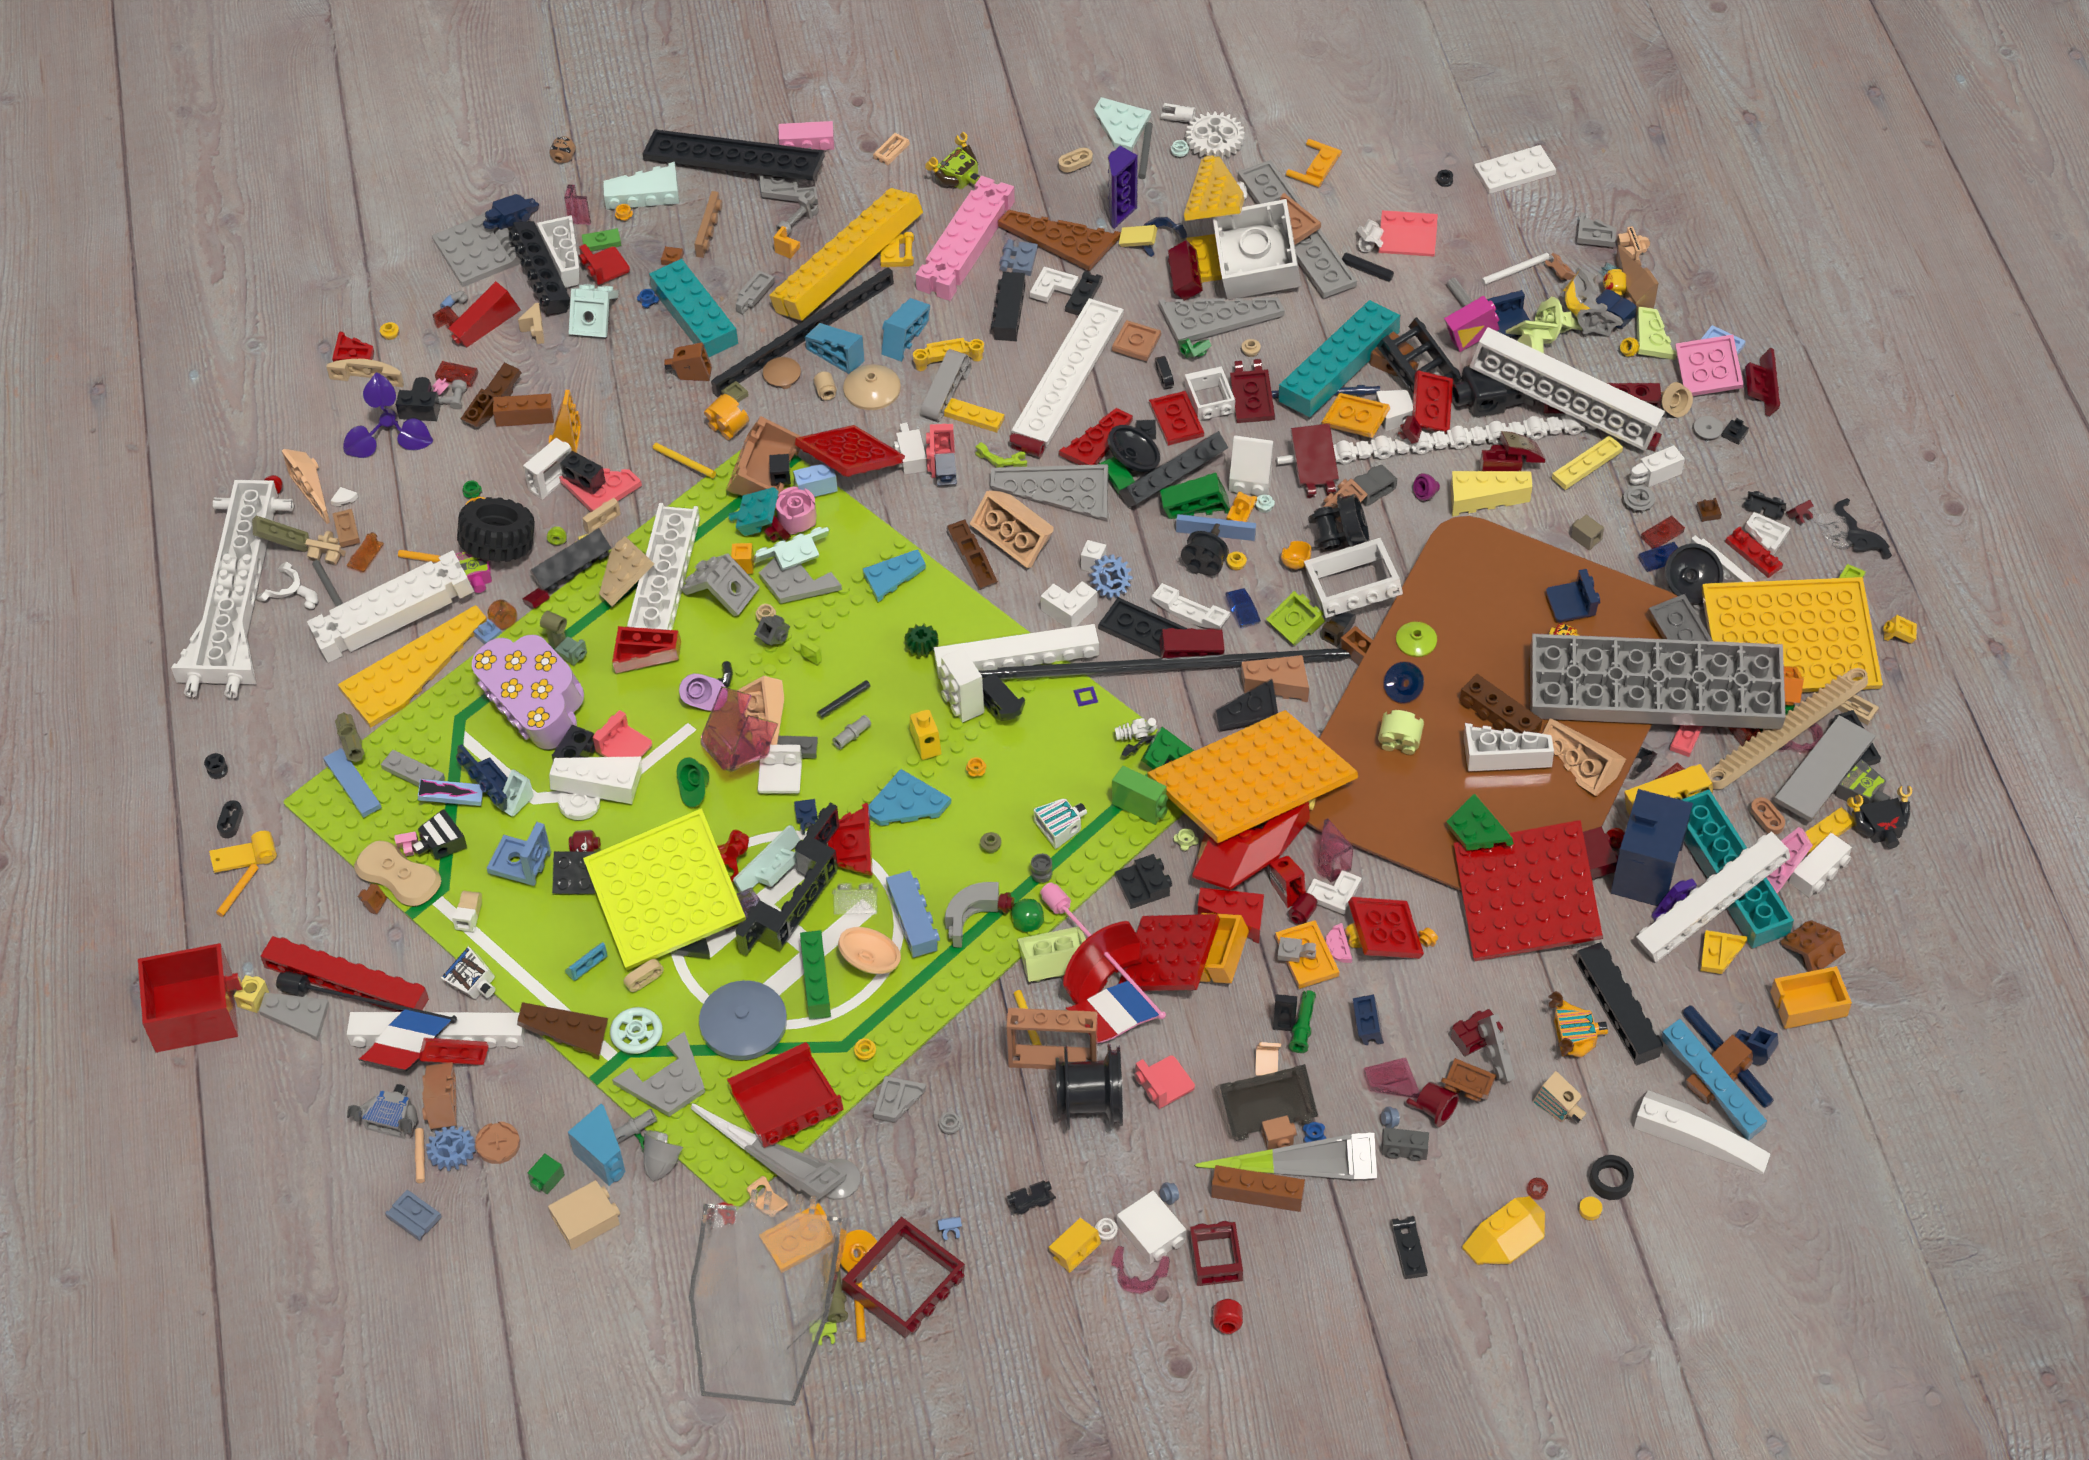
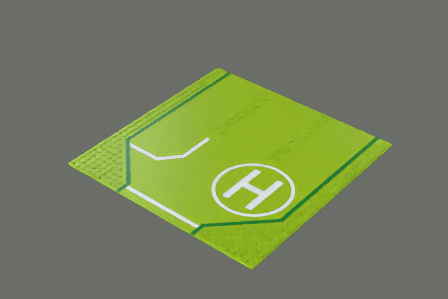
(536, 935)

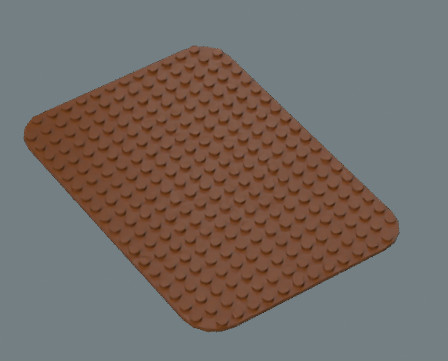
(1484, 601)

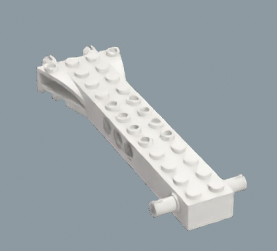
(220, 643)

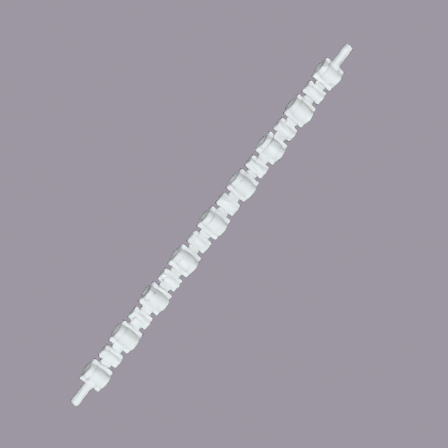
(1457, 437)

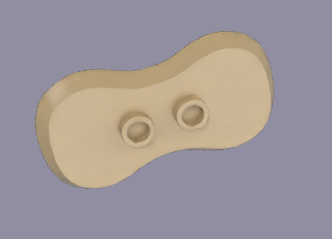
(408, 881)

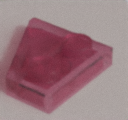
(1392, 1078)

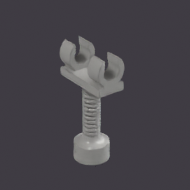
(805, 209)

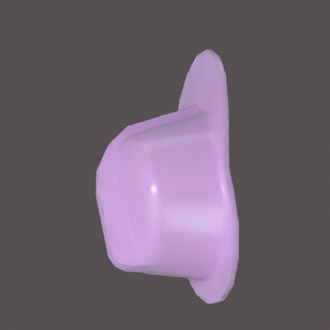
(700, 690)

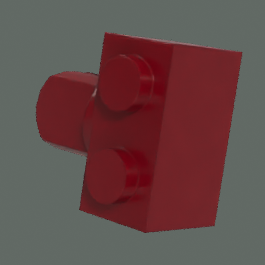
(1498, 460)

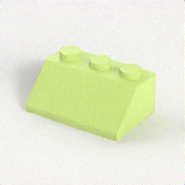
(1049, 953)

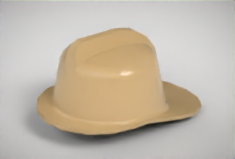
(1677, 399)

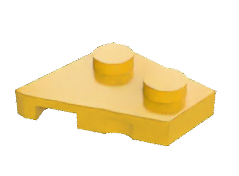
(1720, 950)

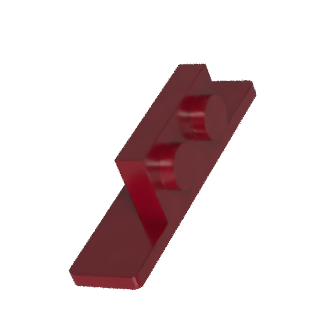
(1763, 381)

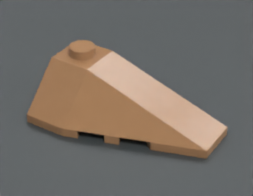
(1640, 282)

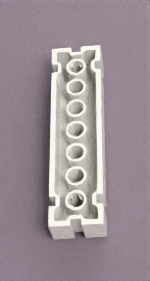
(390, 606)

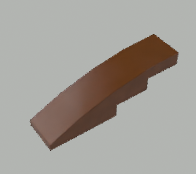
(971, 554)

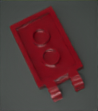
(1252, 393)
(1315, 458)

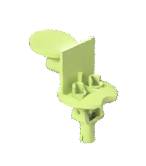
(1547, 325)

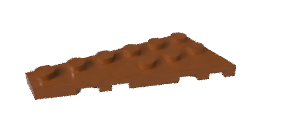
(1063, 238)

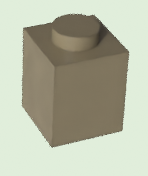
(1587, 532)

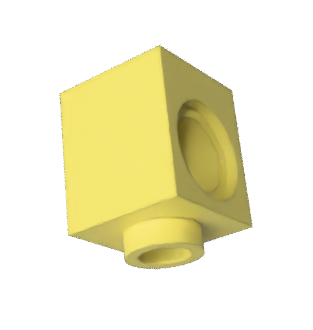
(248, 1000)

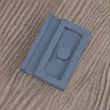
(413, 1214)

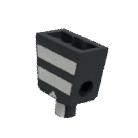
(439, 836)

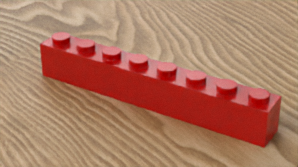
(341, 975)

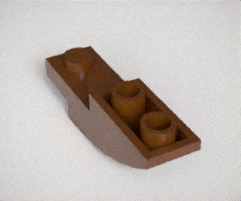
(482, 405)

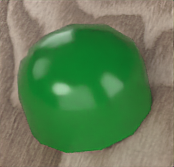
(1027, 915)

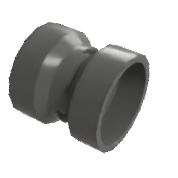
(1041, 868)

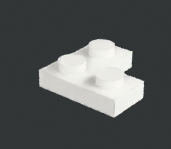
(1053, 280)
(1336, 896)

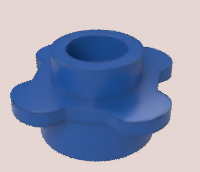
(647, 297)
(1314, 1127)

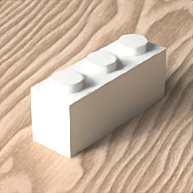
(1821, 865)

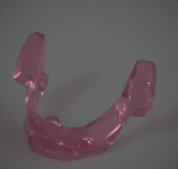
(1817, 730)
(1134, 1284)

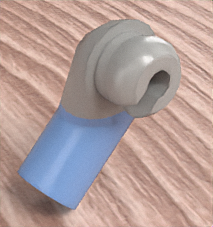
(451, 299)

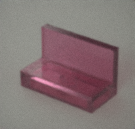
(577, 206)

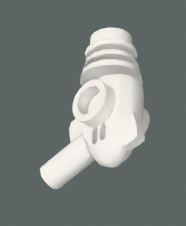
(1139, 729)

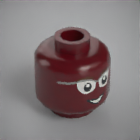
(584, 841)

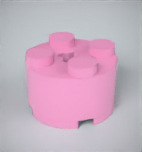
(796, 509)

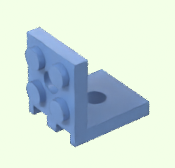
(530, 852)

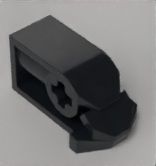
(1001, 699)

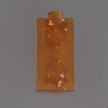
(365, 553)

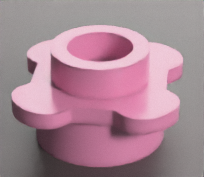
(440, 386)

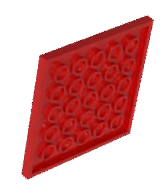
(1529, 892)

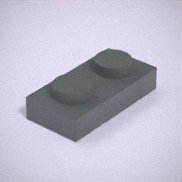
(808, 744)

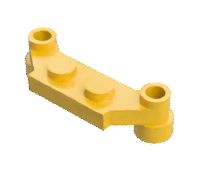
(936, 351)

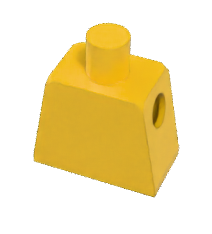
(922, 727)

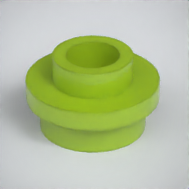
(556, 536)

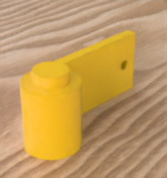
(259, 851)

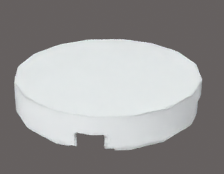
(578, 806)

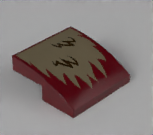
(1521, 445)

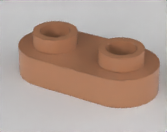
(1769, 817)

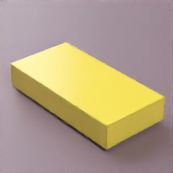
(1138, 236)

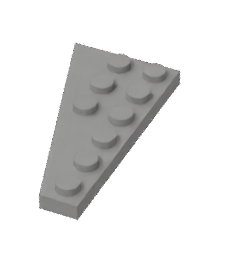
(1215, 316)
(1066, 487)

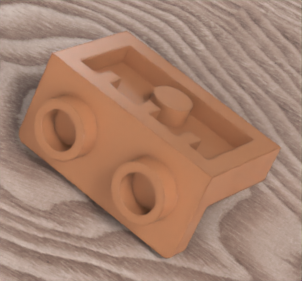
(1346, 488)

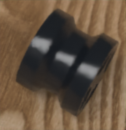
(216, 766)

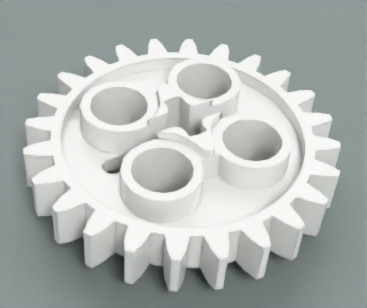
(1215, 135)

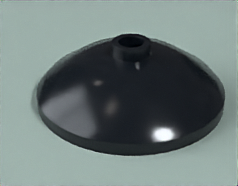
(1133, 448)
(1700, 563)

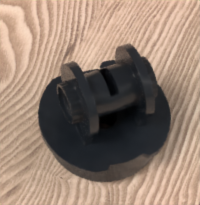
(1353, 523)

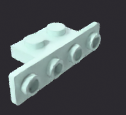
(795, 551)
(771, 862)

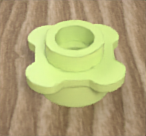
(1186, 834)

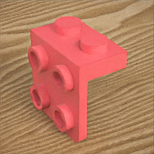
(941, 442)
(619, 739)
(1164, 1080)

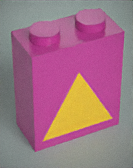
(1470, 322)

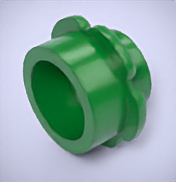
(471, 489)

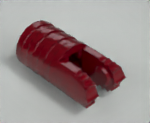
(1027, 444)

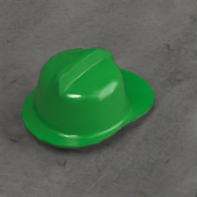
(692, 781)

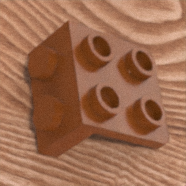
(1816, 943)
(1469, 1078)

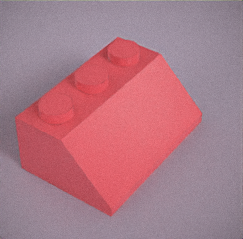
(1408, 233)

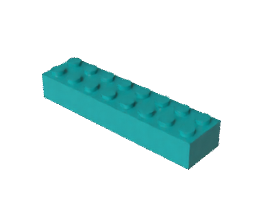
(1337, 359)
(1714, 844)

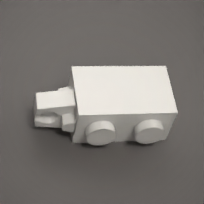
(911, 445)

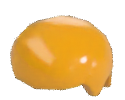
(1296, 554)

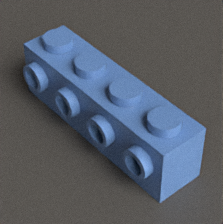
(912, 914)

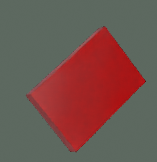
(1432, 401)
(1176, 418)

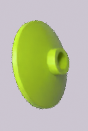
(1414, 645)

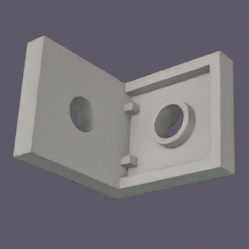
(717, 576)

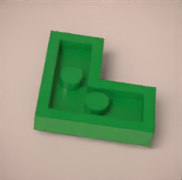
(1164, 746)

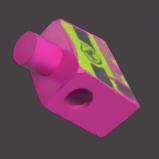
(476, 570)

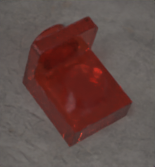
(444, 316)

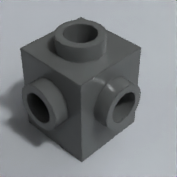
(772, 630)

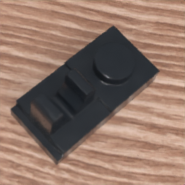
(1284, 1012)

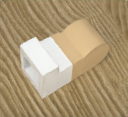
(467, 911)

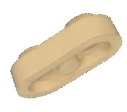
(1075, 159)

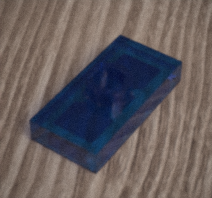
(1656, 557)

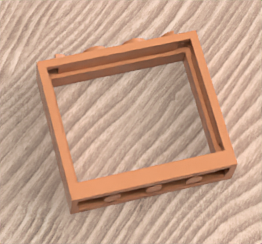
(1049, 1020)

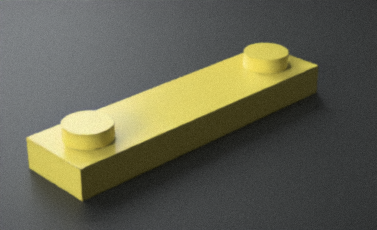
(1587, 462)

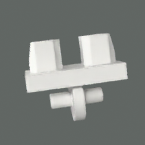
(1370, 233)

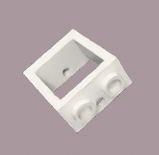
(1213, 377)
(540, 483)

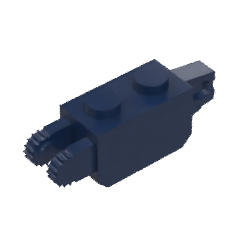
(509, 210)

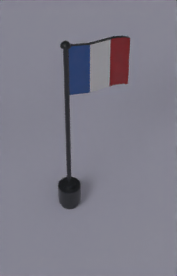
(400, 1041)

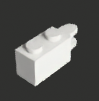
(1658, 467)

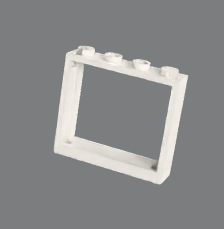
(1347, 559)

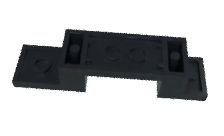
(818, 865)

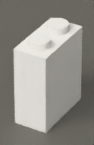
(1151, 1227)

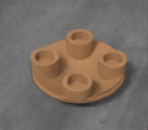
(781, 372)

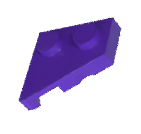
(1677, 893)

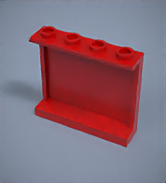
(784, 1095)

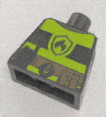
(1862, 781)

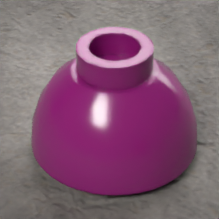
(1425, 486)

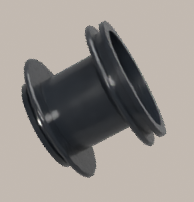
(1090, 1086)

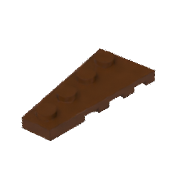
(573, 1028)

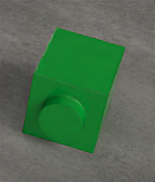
(545, 1174)

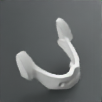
(285, 567)

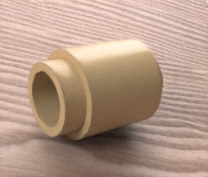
(825, 385)

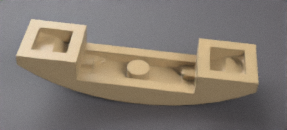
(367, 368)

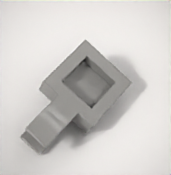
(1292, 949)

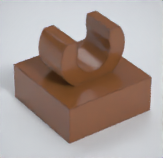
(372, 898)

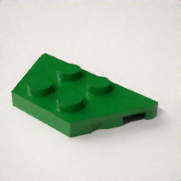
(1476, 826)

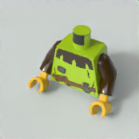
(958, 167)

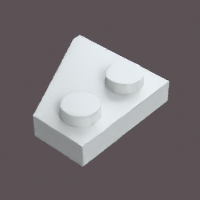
(1767, 531)

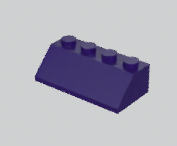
(1122, 184)

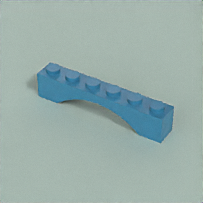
(1701, 1062)

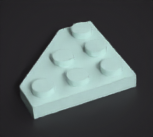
(1121, 122)

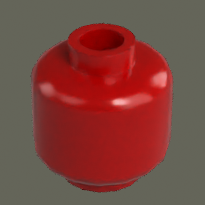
(1227, 1316)

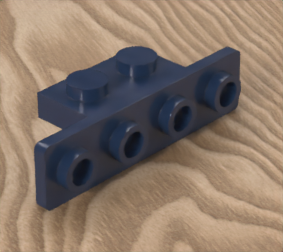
(486, 774)

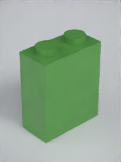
(1139, 795)

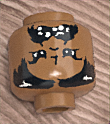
(562, 149)

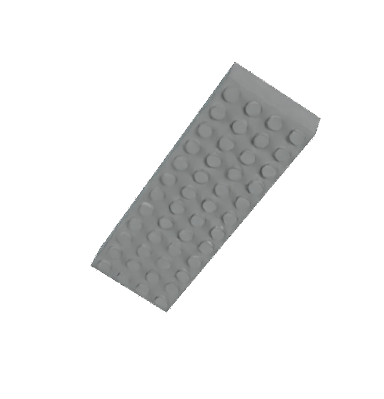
(1657, 681)

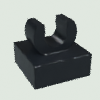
(1735, 431)

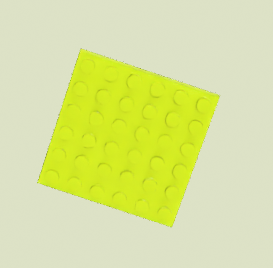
(664, 889)

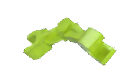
(983, 451)

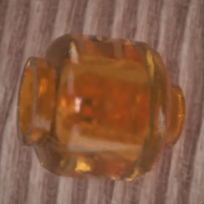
(502, 613)

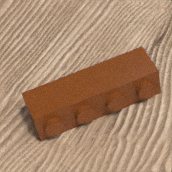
(1258, 1188)

